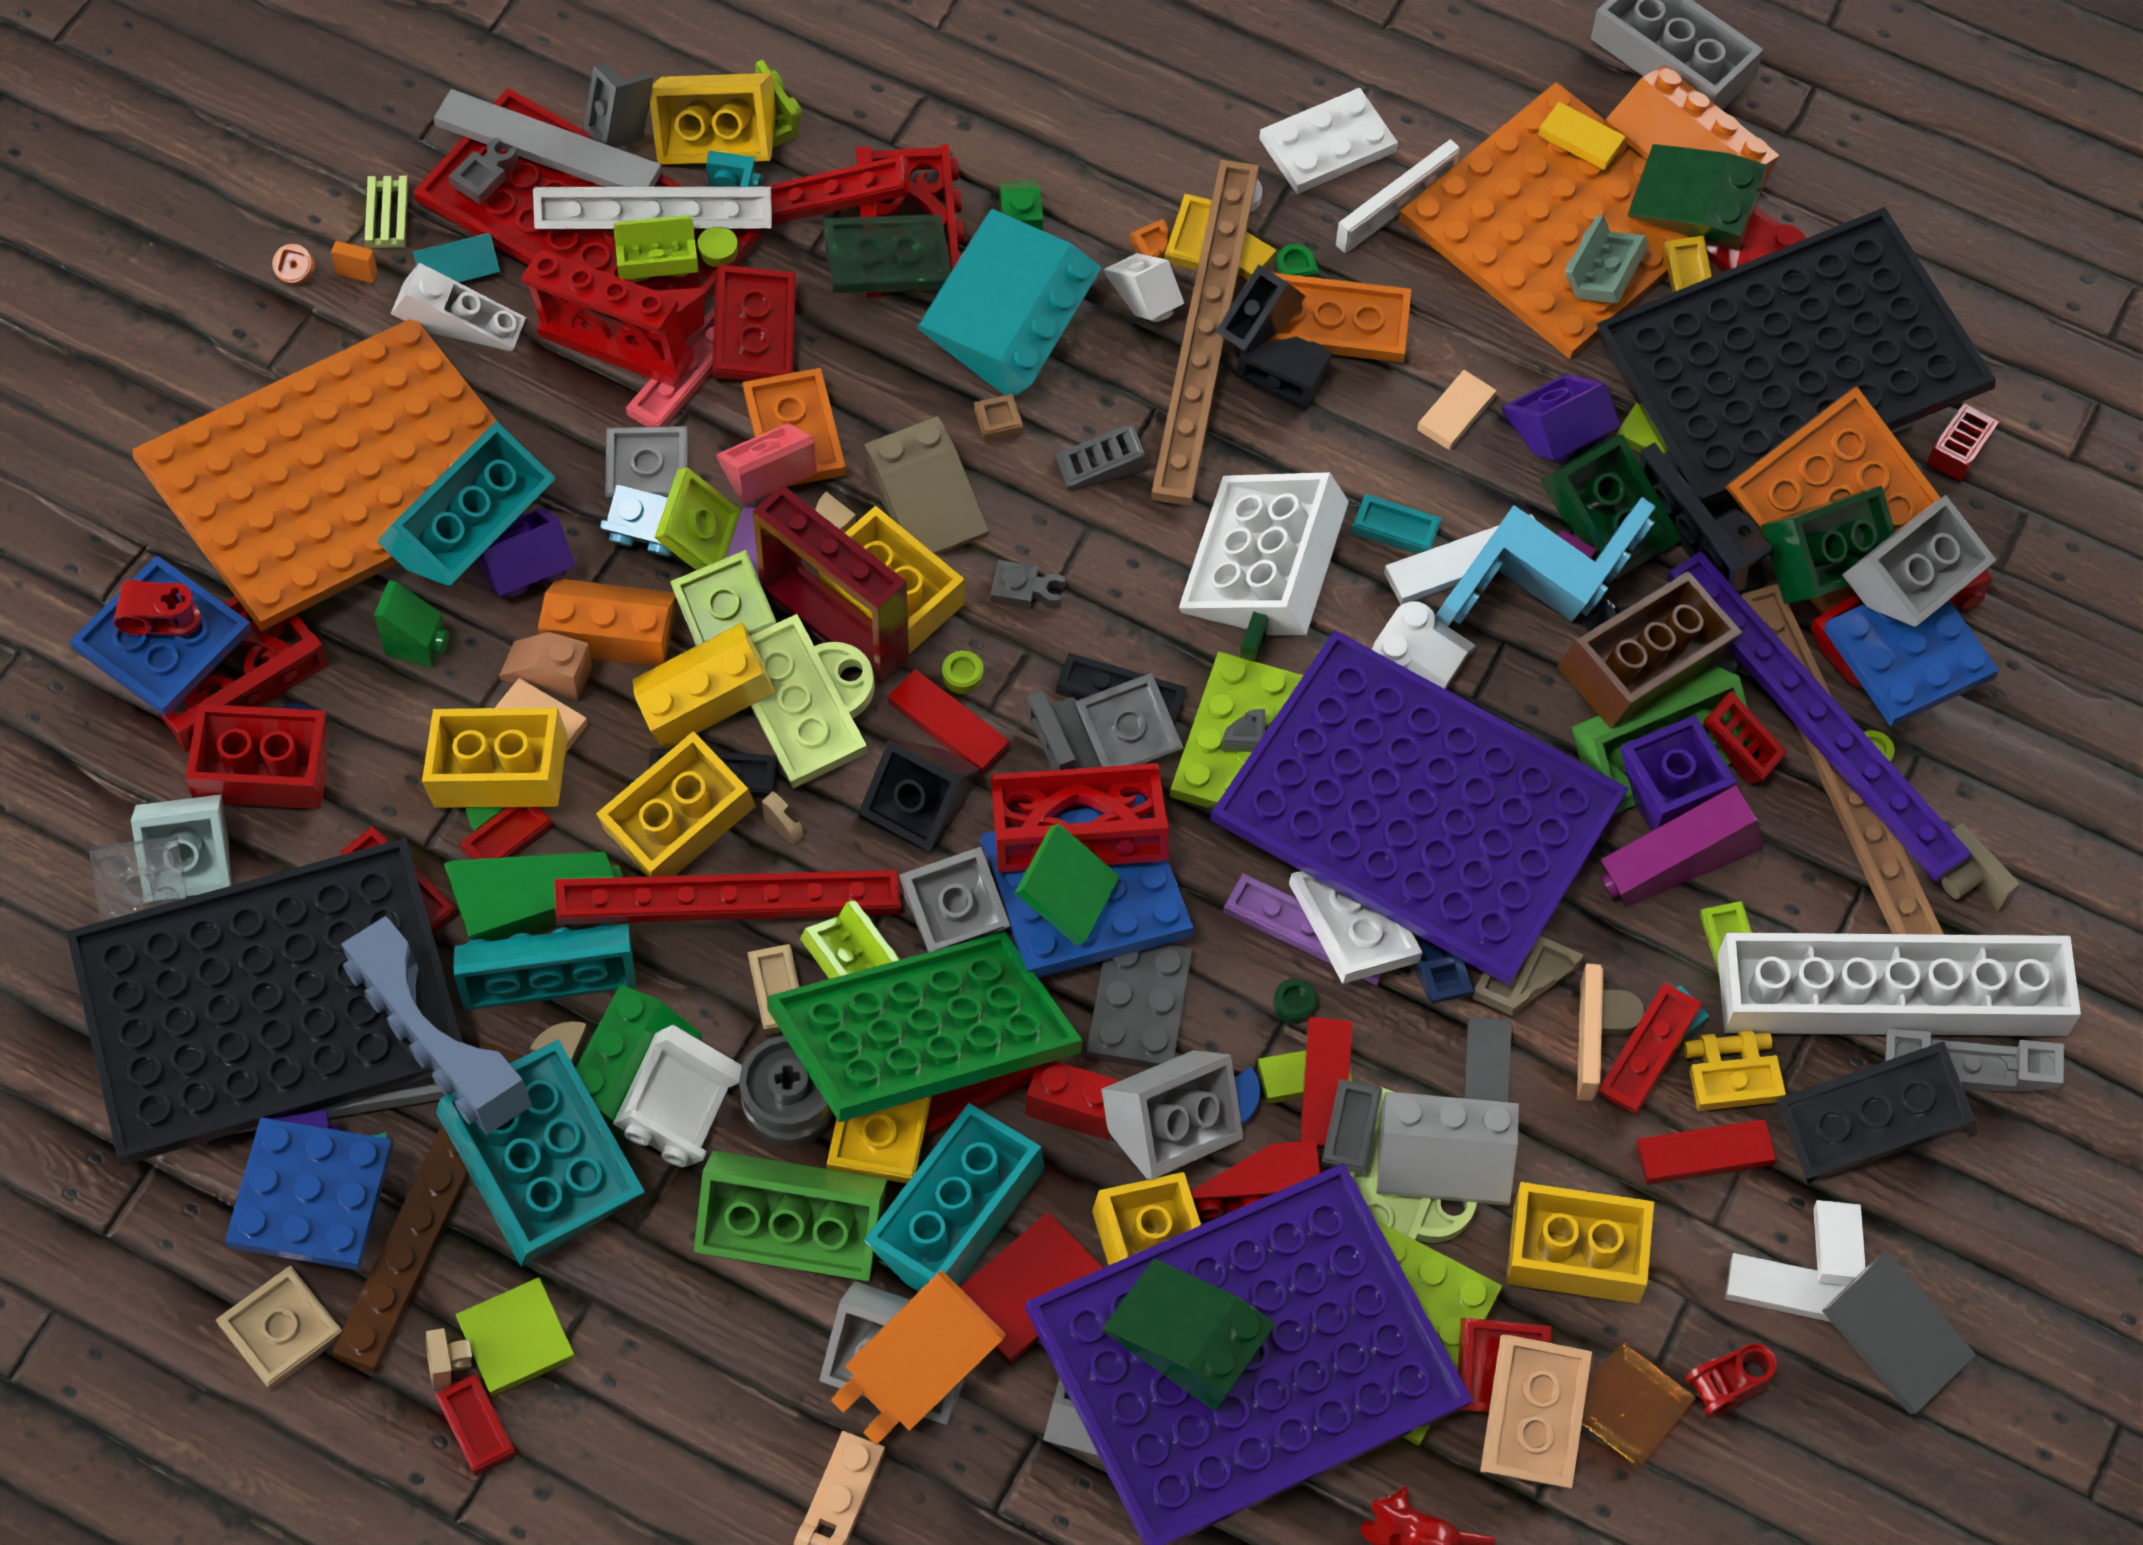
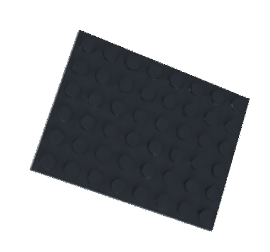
(1782, 338)
(245, 1002)

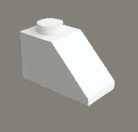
(1146, 286)

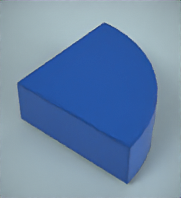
(1248, 1094)

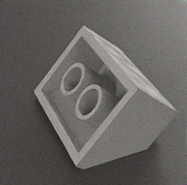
(1920, 564)
(1175, 1111)
(1447, 1148)
(857, 1320)

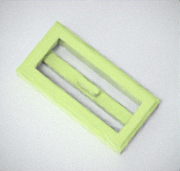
(386, 186)

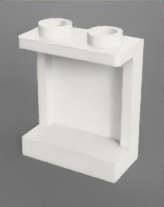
(676, 1096)

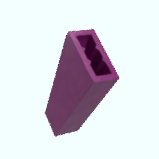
(1683, 849)

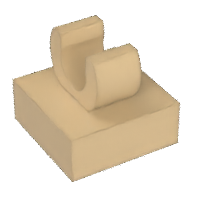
(445, 1358)

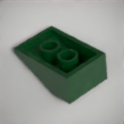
(1699, 193)
(1598, 494)
(1825, 541)
(1189, 1331)

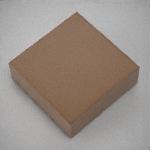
(998, 417)

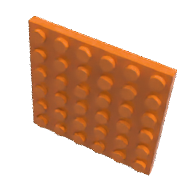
(1519, 214)

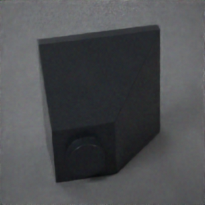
(918, 791)

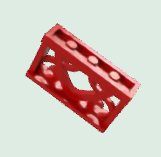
(923, 192)
(646, 344)
(259, 685)
(1112, 837)

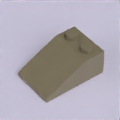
(925, 486)

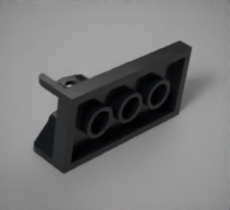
(1718, 538)
(1877, 1112)

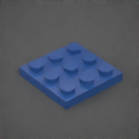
(1907, 665)
(162, 666)
(309, 1193)

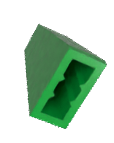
(517, 892)

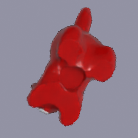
(1403, 1525)

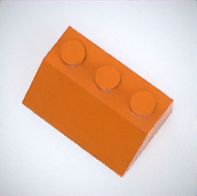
(613, 619)

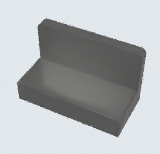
(617, 106)
(1060, 733)

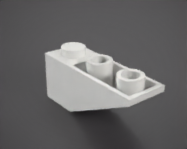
(456, 310)

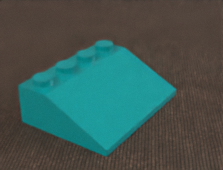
(1008, 301)
(550, 1165)

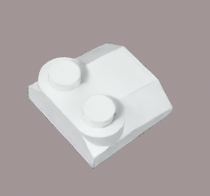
(1423, 644)

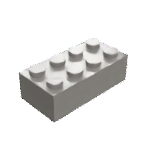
(1684, 39)

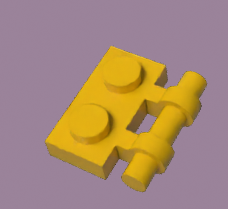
(1734, 1082)

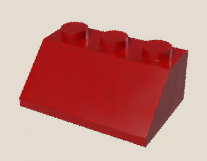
(258, 756)

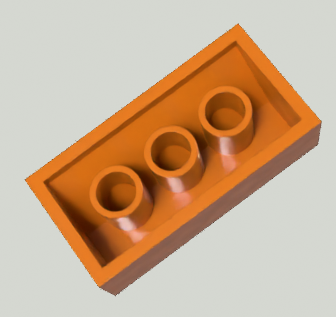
(1673, 113)

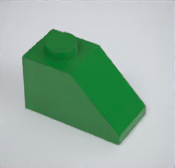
(1021, 201)
(410, 627)

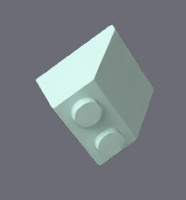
(201, 835)

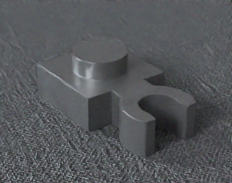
(483, 174)
(1019, 584)

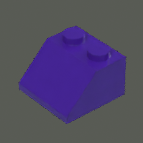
(1563, 416)
(526, 553)
(1674, 771)

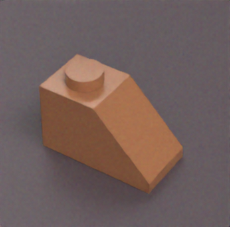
(550, 664)

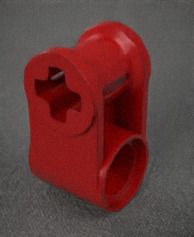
(152, 609)
(1726, 1384)

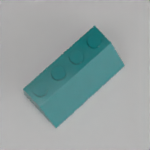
(467, 507)
(544, 966)
(957, 1200)

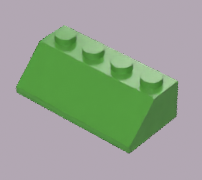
(1601, 746)
(788, 1215)

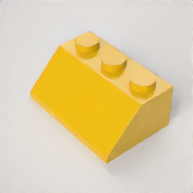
(713, 114)
(702, 686)

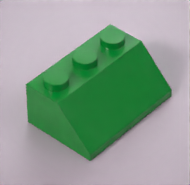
(620, 1046)

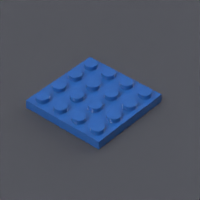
(1138, 915)

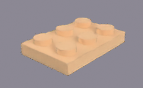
(1536, 1411)

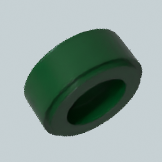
(1295, 1001)

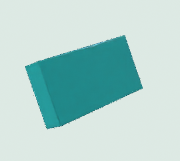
(461, 258)
(1395, 525)

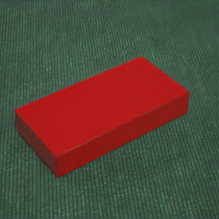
(507, 833)
(475, 1424)

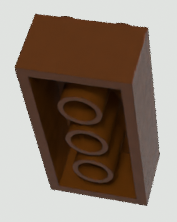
(1649, 649)

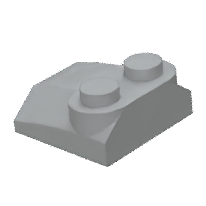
(954, 900)

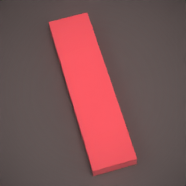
(660, 402)

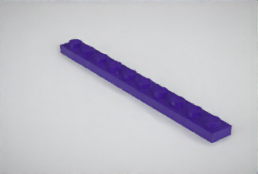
(1832, 729)

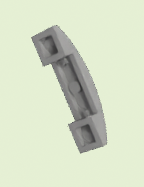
(1987, 1066)

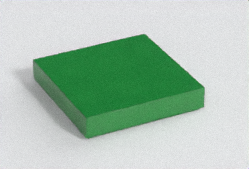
(1067, 884)

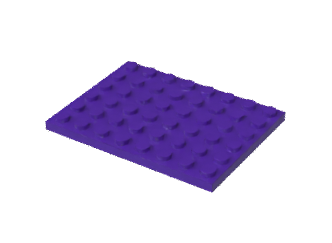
(1420, 806)
(1330, 1382)

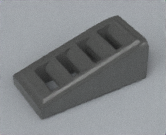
(1097, 447)

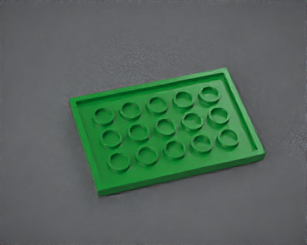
(922, 1026)

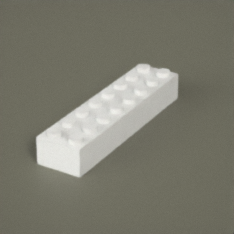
(1899, 983)

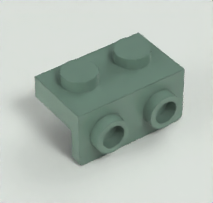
(1604, 262)

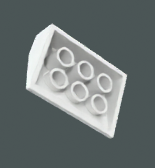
(1266, 550)

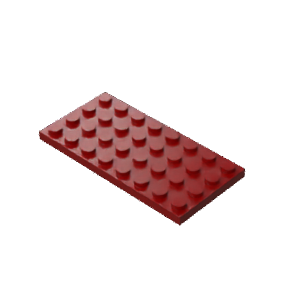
(510, 210)

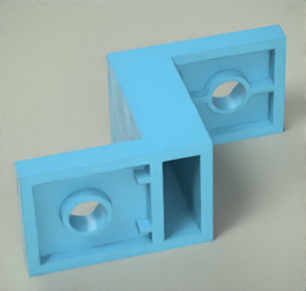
(1546, 565)

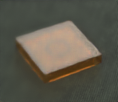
(1633, 1404)

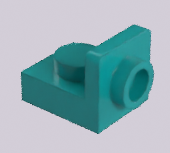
(732, 170)

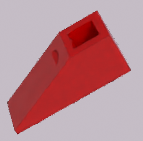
(1256, 1178)

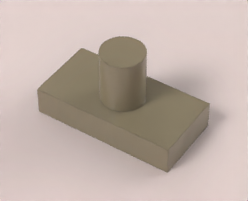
(1981, 872)

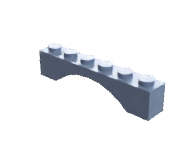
(479, 1078)

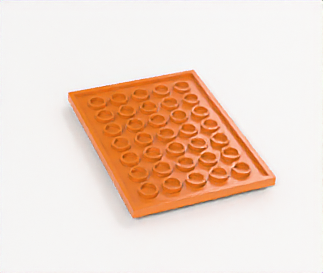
(316, 468)

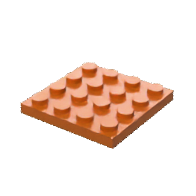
(1828, 459)

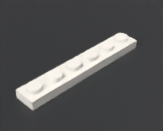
(606, 205)

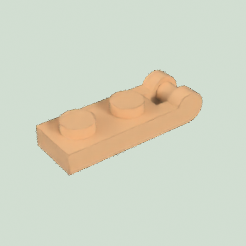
(841, 1491)

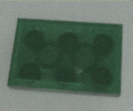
(886, 253)

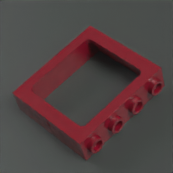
(793, 530)

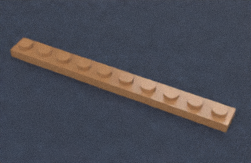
(1201, 345)
(1872, 842)

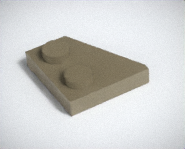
(1540, 971)

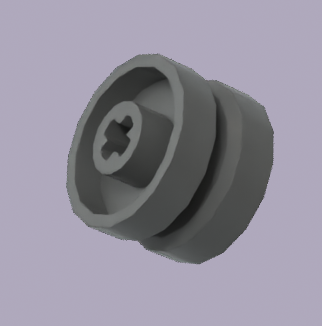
(781, 1097)

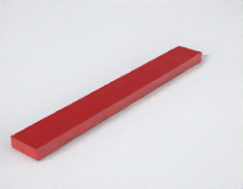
(724, 896)

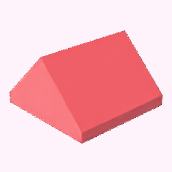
(768, 461)

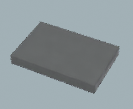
(1898, 1332)

